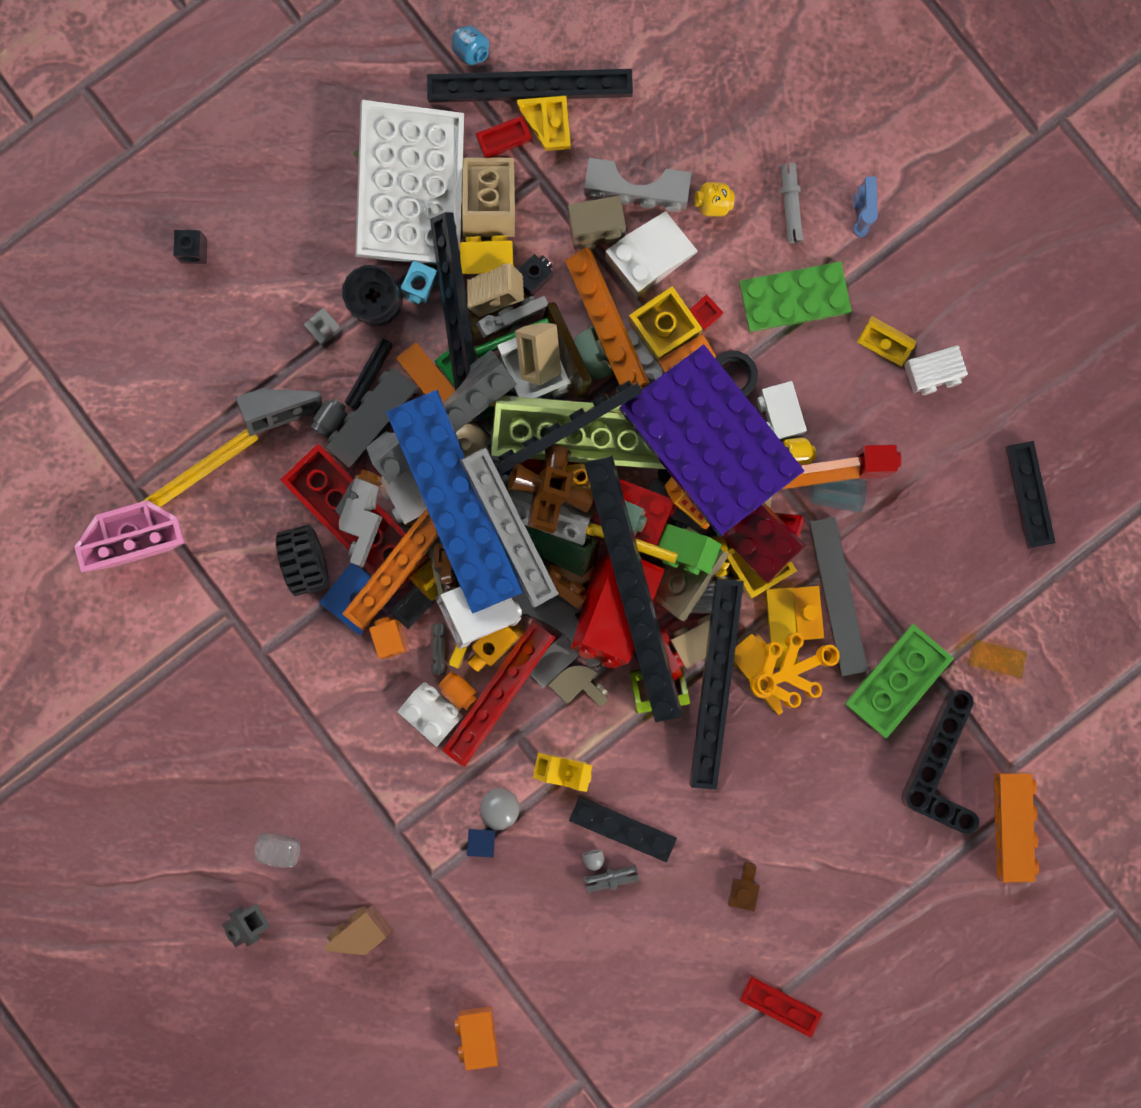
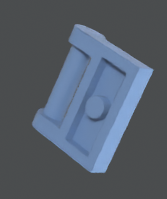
(866, 204)

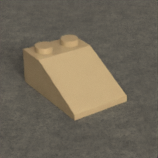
(488, 197)

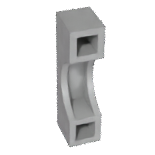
(668, 191)

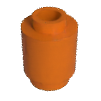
(458, 691)

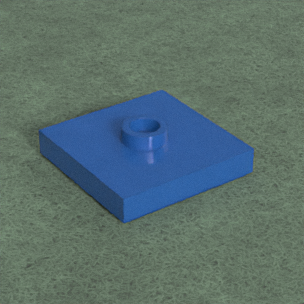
(344, 592)

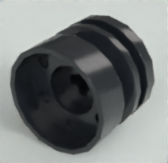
(360, 288)

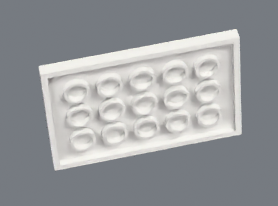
(406, 177)

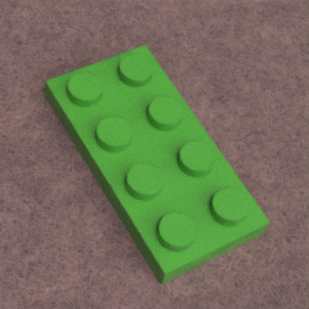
(795, 297)
(899, 681)

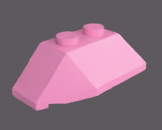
(127, 536)

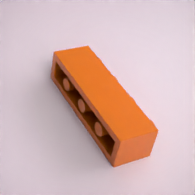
(1015, 827)

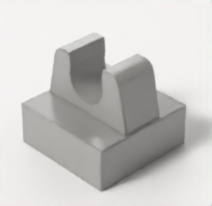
(322, 326)

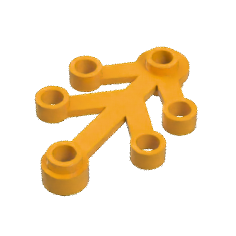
(790, 671)

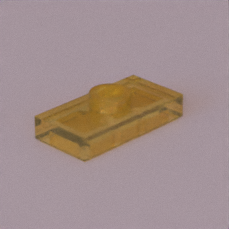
(997, 658)

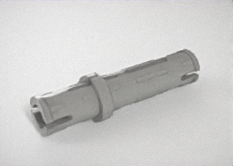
(790, 192)

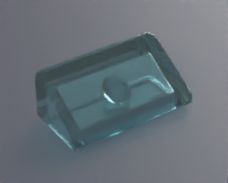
(843, 494)

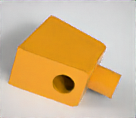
(502, 642)

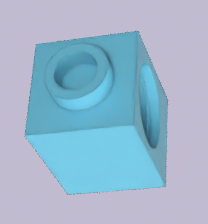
(419, 272)

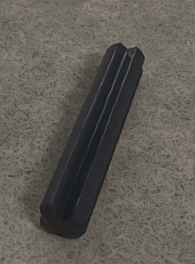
(368, 373)

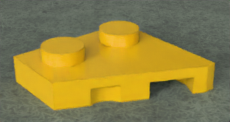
(548, 121)

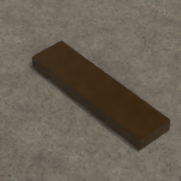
(569, 354)

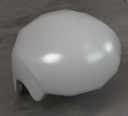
(499, 808)

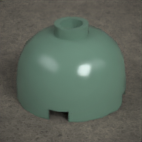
(593, 354)

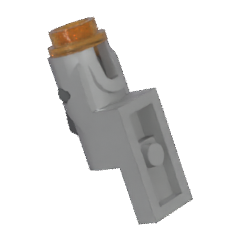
(357, 516)

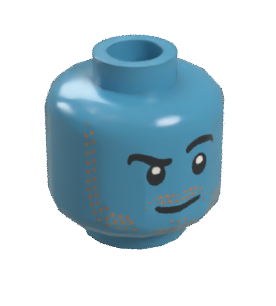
(470, 45)

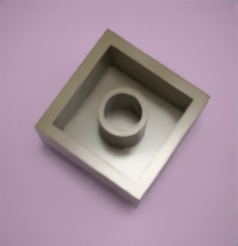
(596, 222)

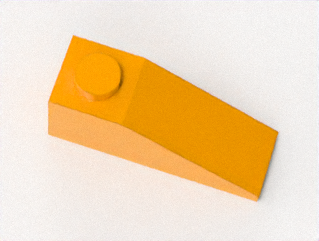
(749, 660)

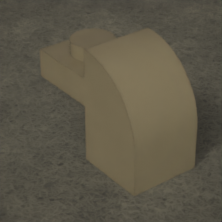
(575, 679)

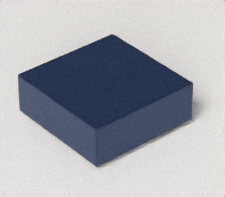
(481, 842)

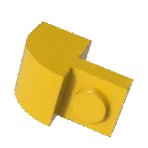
(562, 771)

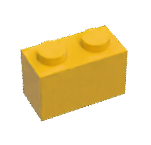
(485, 255)

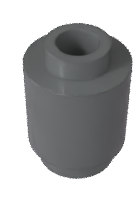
(329, 417)

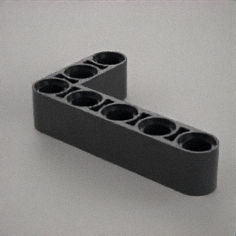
(938, 764)

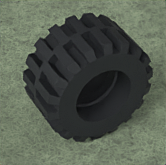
(301, 560)

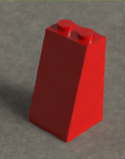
(603, 623)

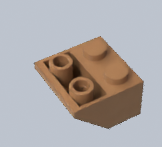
(363, 933)

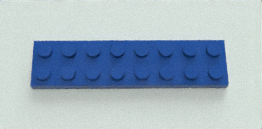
(452, 503)

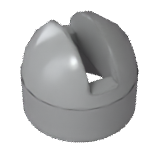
(593, 859)

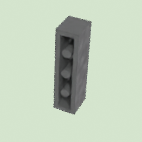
(371, 418)

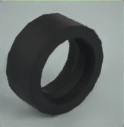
(748, 364)

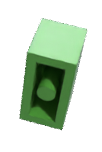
(693, 549)

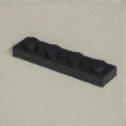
(1030, 494)
(623, 829)

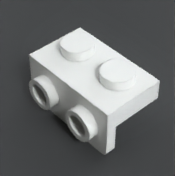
(430, 713)

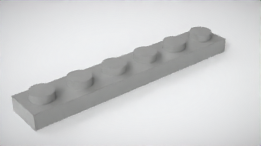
(509, 527)

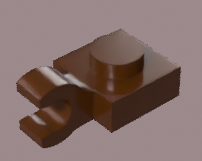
(443, 566)
(744, 891)

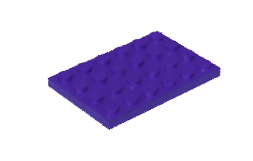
(711, 440)

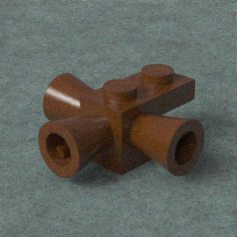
(550, 489)

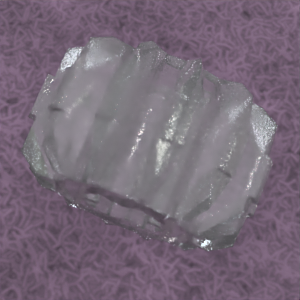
(277, 850)

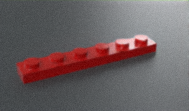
(498, 693)

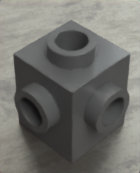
(245, 925)

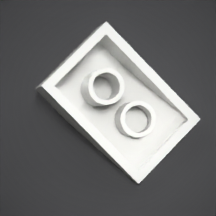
(649, 254)

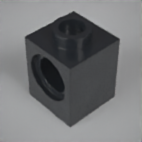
(190, 247)

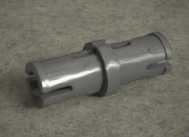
(611, 879)

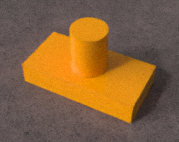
(808, 612)

